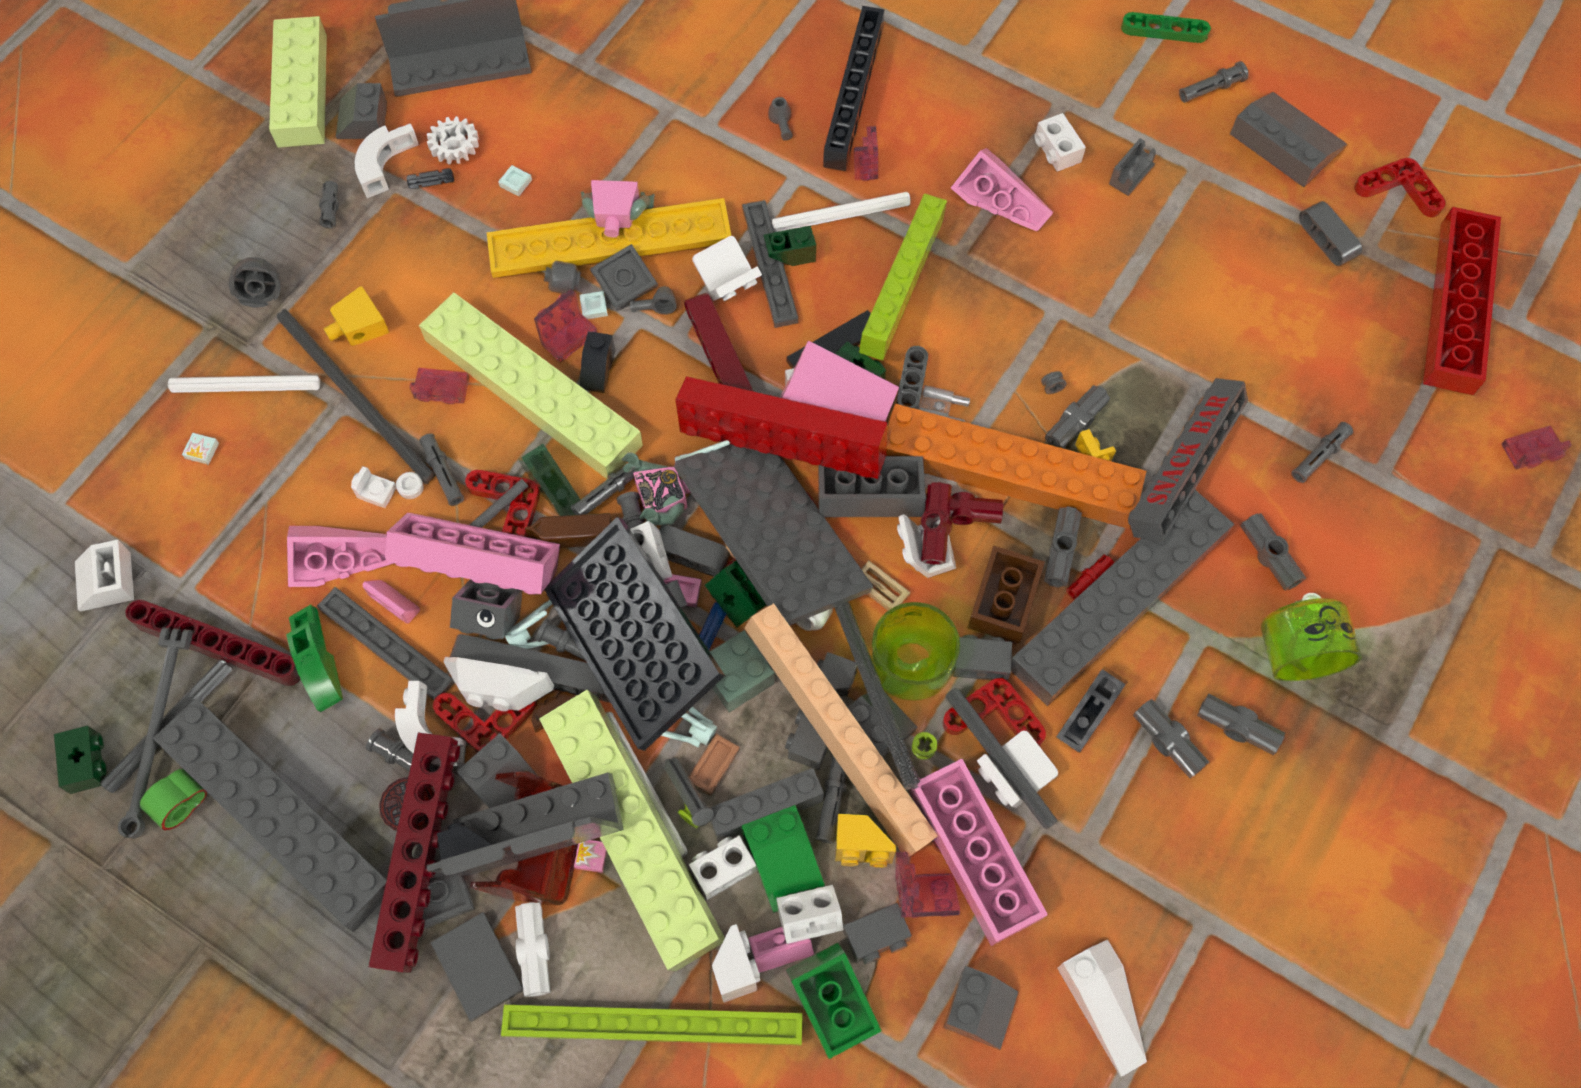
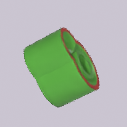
(172, 799)

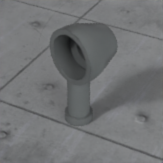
(780, 113)
(662, 302)

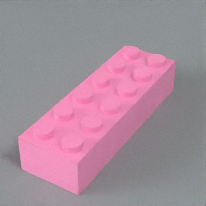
(472, 553)
(977, 852)

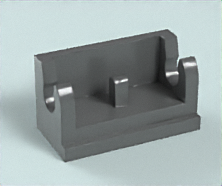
(1132, 168)

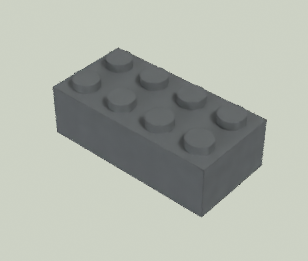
(894, 493)

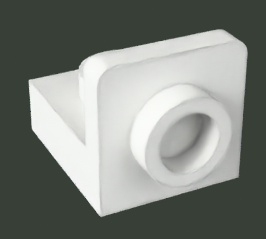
(372, 488)

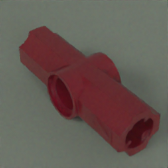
(968, 509)
(936, 539)

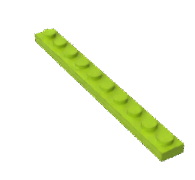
(652, 1025)

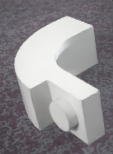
(376, 151)
(412, 720)

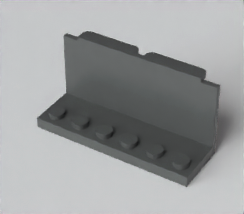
(452, 43)
(539, 825)

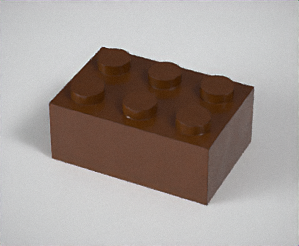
(1006, 595)

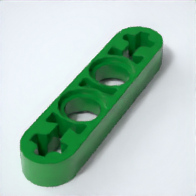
(1165, 30)

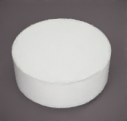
(409, 485)

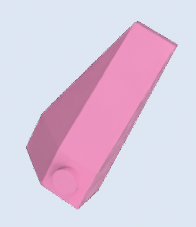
(1000, 191)
(328, 553)

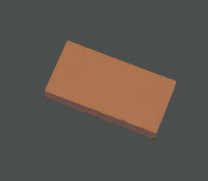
(713, 764)

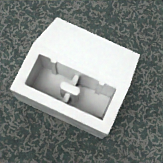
(104, 576)
(731, 967)

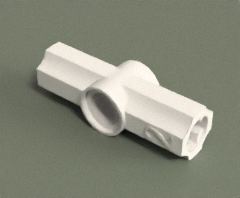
(532, 949)

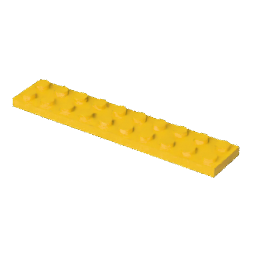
(584, 242)

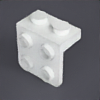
(725, 269)
(912, 553)
(1030, 761)

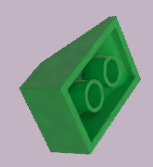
(782, 854)
(833, 1000)

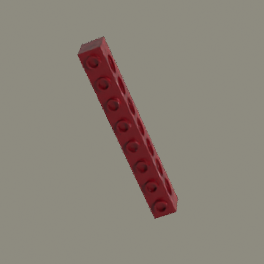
(402, 864)

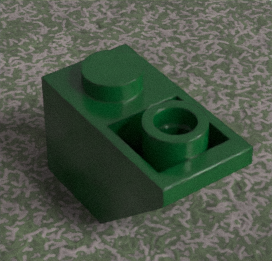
(792, 246)

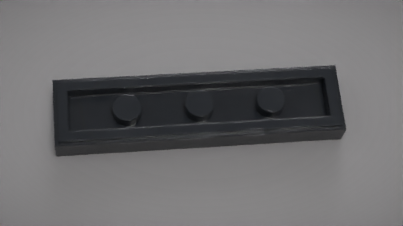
(835, 339)

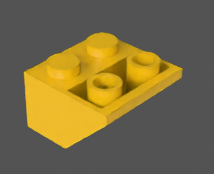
(862, 841)

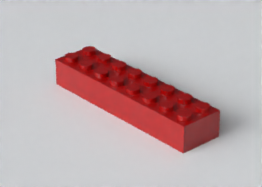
(1462, 301)
(782, 427)

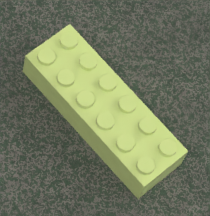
(298, 82)

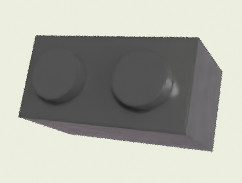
(983, 658)
(877, 934)

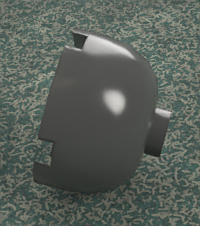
(254, 282)

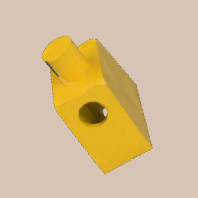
(356, 319)

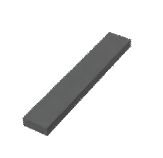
(773, 272)
(384, 643)

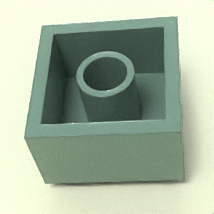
(744, 671)

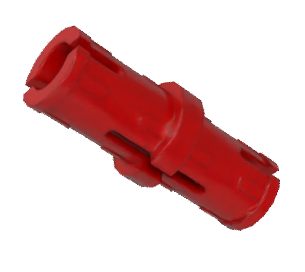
(1089, 576)

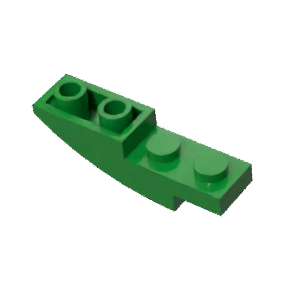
(312, 660)

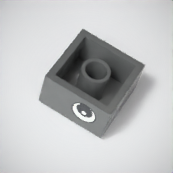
(485, 609)

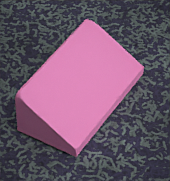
(391, 600)
(772, 950)

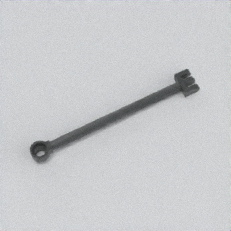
(173, 645)

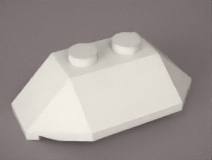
(497, 684)

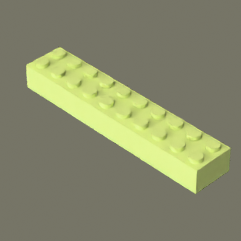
(531, 385)
(644, 850)

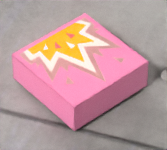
(591, 856)

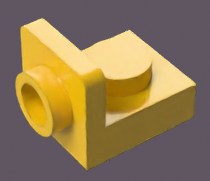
(1090, 446)

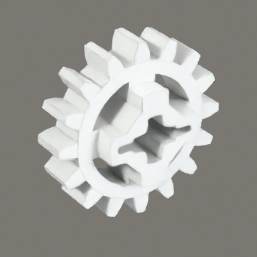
(452, 140)

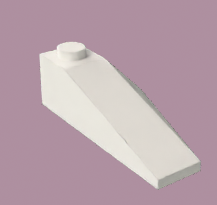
(1104, 997)

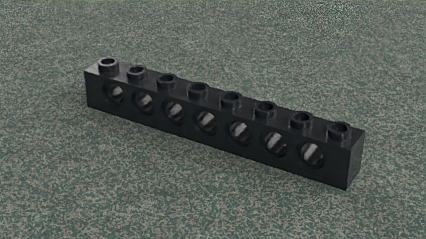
(853, 88)

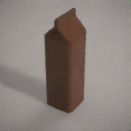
(569, 530)

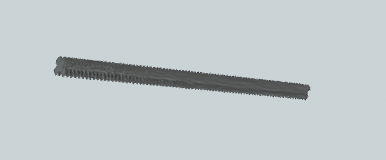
(355, 396)
(877, 696)

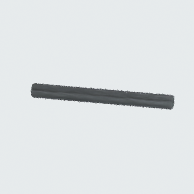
(199, 691)
(1001, 758)

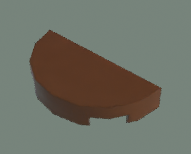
(547, 704)

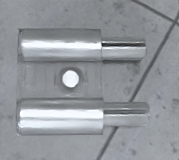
(939, 401)

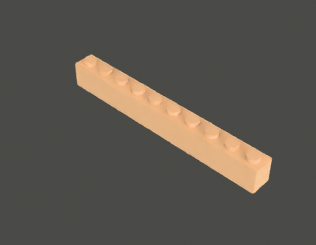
(840, 731)

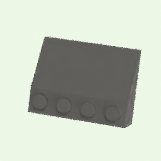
(1286, 138)

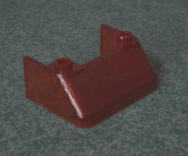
(539, 878)

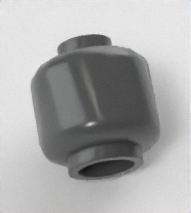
(562, 277)

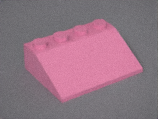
(838, 385)

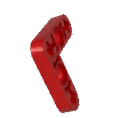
(1407, 180)
(517, 504)
(993, 703)
(479, 728)

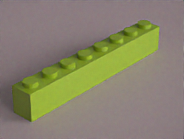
(902, 277)

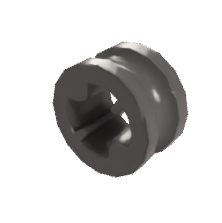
(1053, 382)

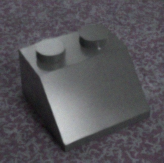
(361, 111)
(867, 719)
(482, 768)
(981, 1008)

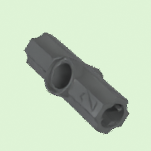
(1077, 417)
(1263, 539)
(1060, 560)
(1241, 724)
(1171, 738)

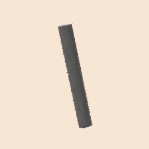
(500, 504)

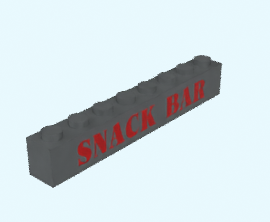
(1188, 460)

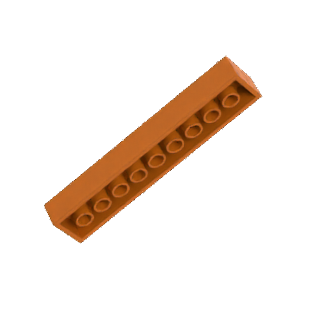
(1016, 465)

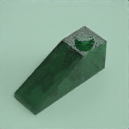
(550, 479)

